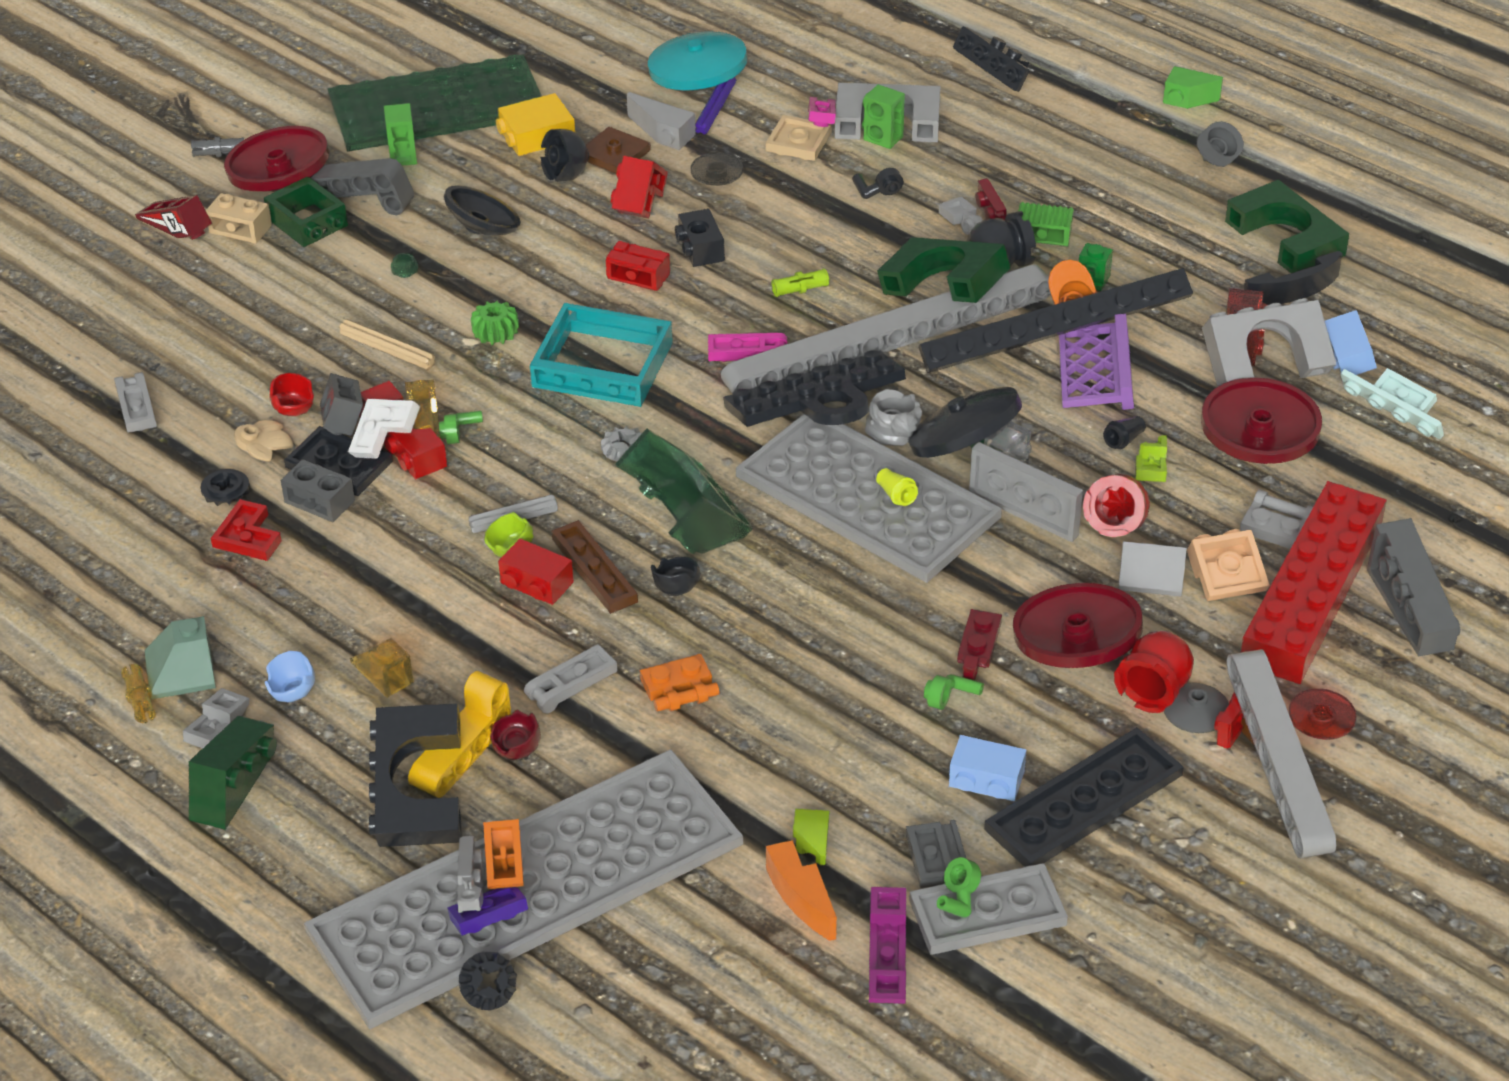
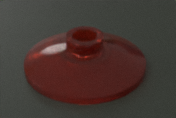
(1322, 714)

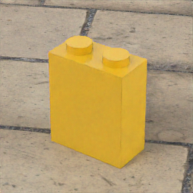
(528, 122)

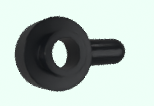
(887, 182)

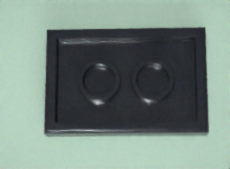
(332, 453)

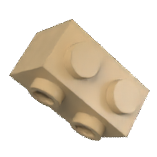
(239, 218)

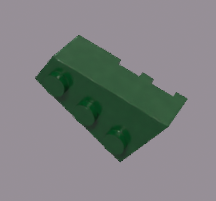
(228, 769)

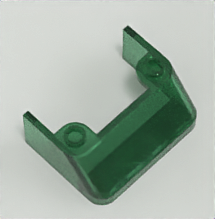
(689, 492)

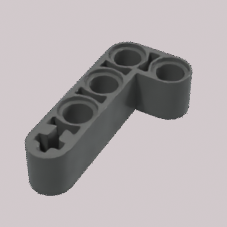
(368, 177)

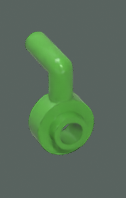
(450, 426)
(939, 689)
(962, 878)

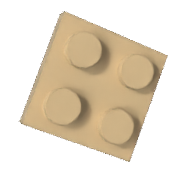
(798, 138)

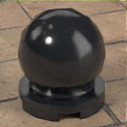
(1012, 232)

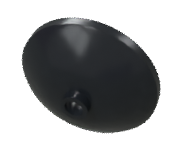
(481, 211)

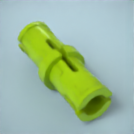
(800, 282)

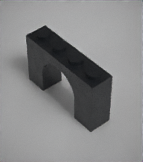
(397, 735)

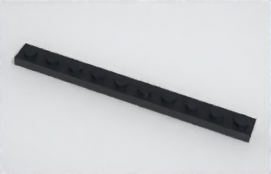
(1055, 320)

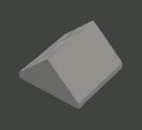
(1152, 568)

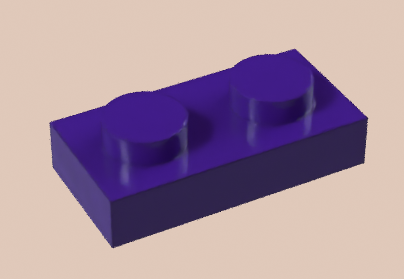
(496, 906)

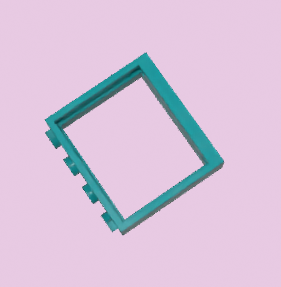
(594, 382)

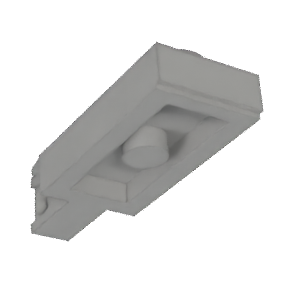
(469, 875)

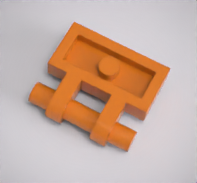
(679, 683)

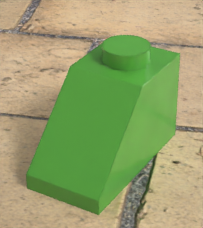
(1191, 88)

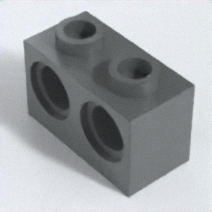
(341, 404)
(317, 490)

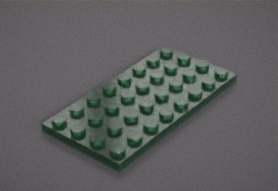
(439, 100)

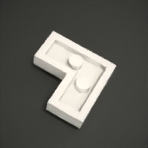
(378, 419)

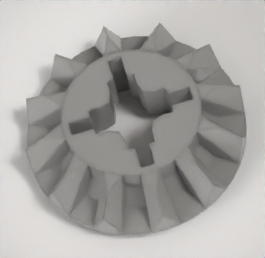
(612, 445)

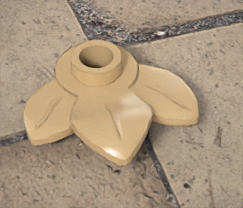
(262, 439)

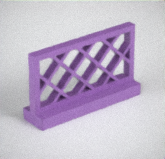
(1120, 368)

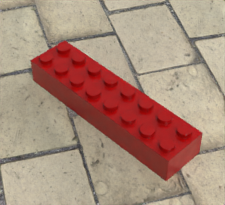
(1314, 580)

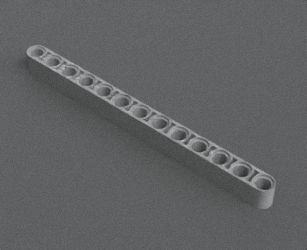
(888, 330)

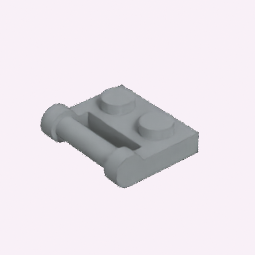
(1271, 525)

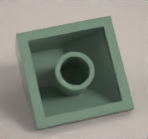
(180, 659)

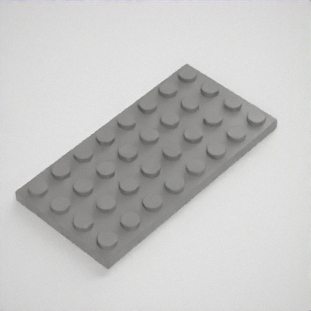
(832, 479)

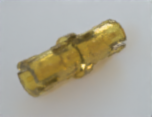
(138, 693)

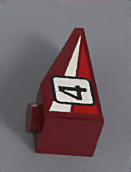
(177, 216)

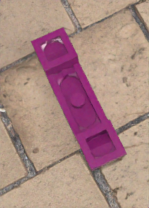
(887, 945)

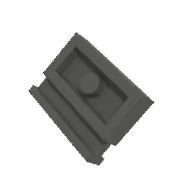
(933, 849)

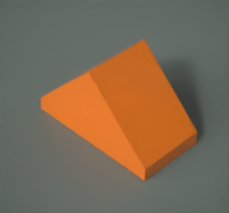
(503, 854)

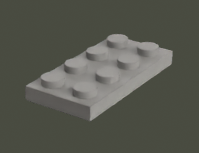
(1026, 491)
(1001, 907)

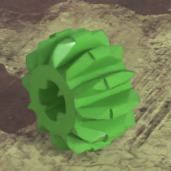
(494, 322)

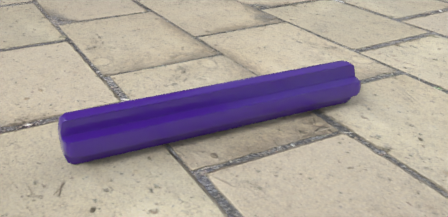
(713, 106)

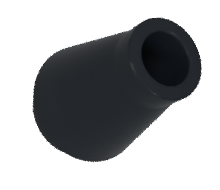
(1122, 432)

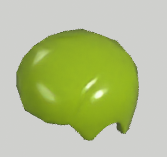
(506, 531)

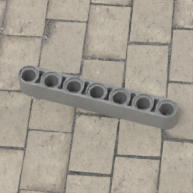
(1281, 754)

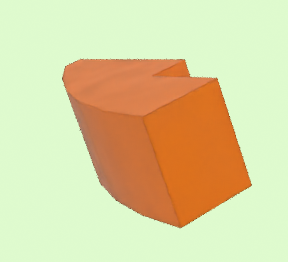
(801, 888)

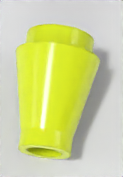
(899, 488)

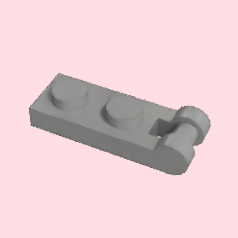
(135, 403)
(570, 678)

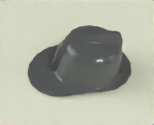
(1220, 144)

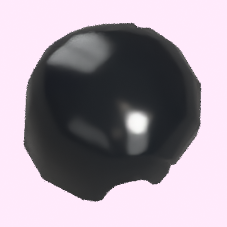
(676, 575)

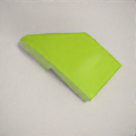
(1151, 461)
(811, 832)

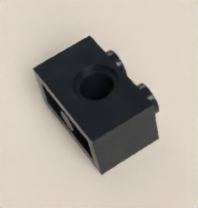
(700, 237)

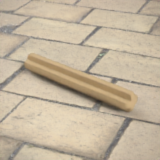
(387, 344)

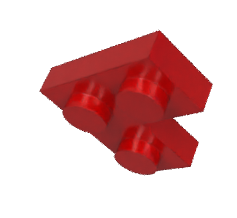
(243, 534)

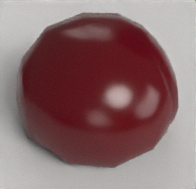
(515, 735)

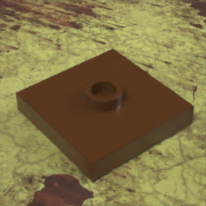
(611, 145)

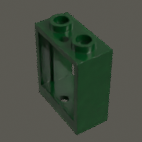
(298, 196)

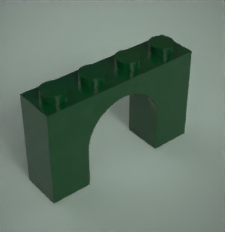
(1281, 205)
(974, 267)

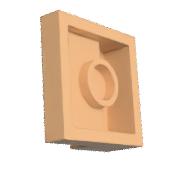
(1228, 564)

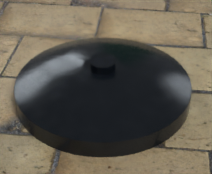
(965, 421)

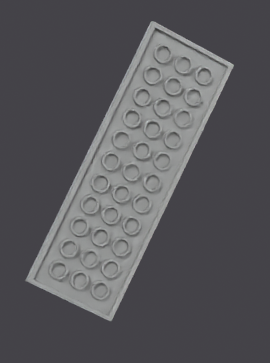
(577, 864)

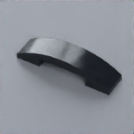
(1297, 284)

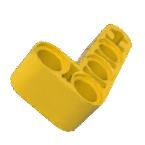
(485, 704)

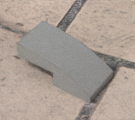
(217, 714)

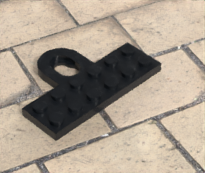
(812, 389)

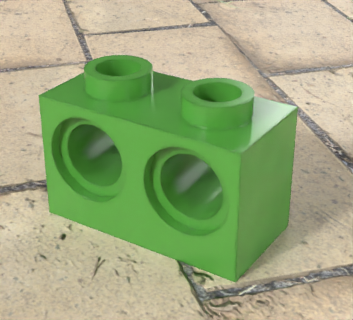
(883, 116)
(400, 133)

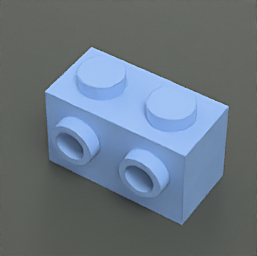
(1350, 344)
(987, 768)

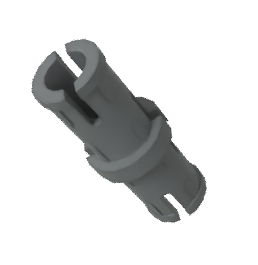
(214, 147)

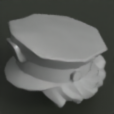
(893, 417)

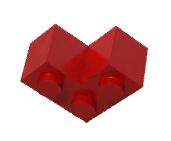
(637, 185)

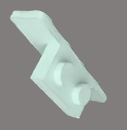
(1399, 396)

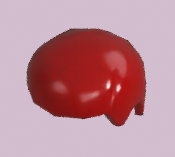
(291, 394)

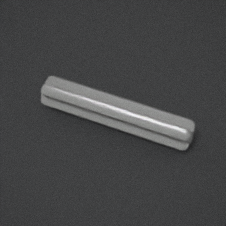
(526, 509)

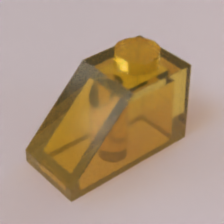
(424, 395)
(385, 666)

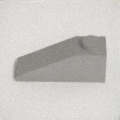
(662, 121)

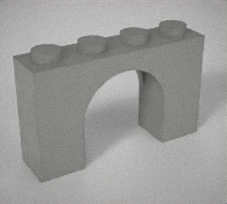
(920, 107)
(1298, 323)

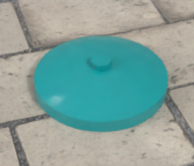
(697, 60)

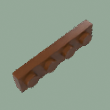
(594, 567)

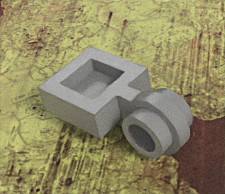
(960, 212)

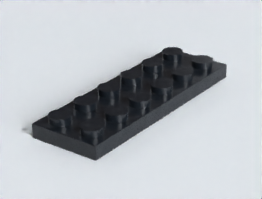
(1083, 798)

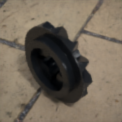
(219, 480)
(471, 977)

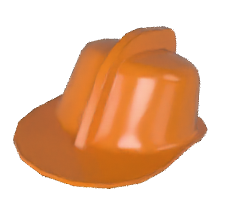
(1070, 281)

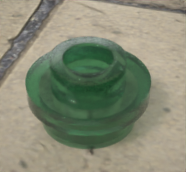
(404, 265)

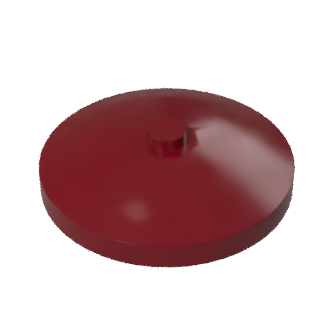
(276, 158)
(1261, 420)
(1077, 625)

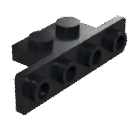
(993, 57)

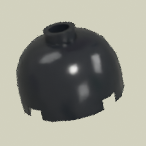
(564, 155)

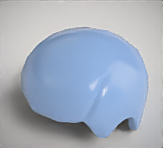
(290, 676)

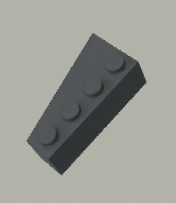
(1412, 588)

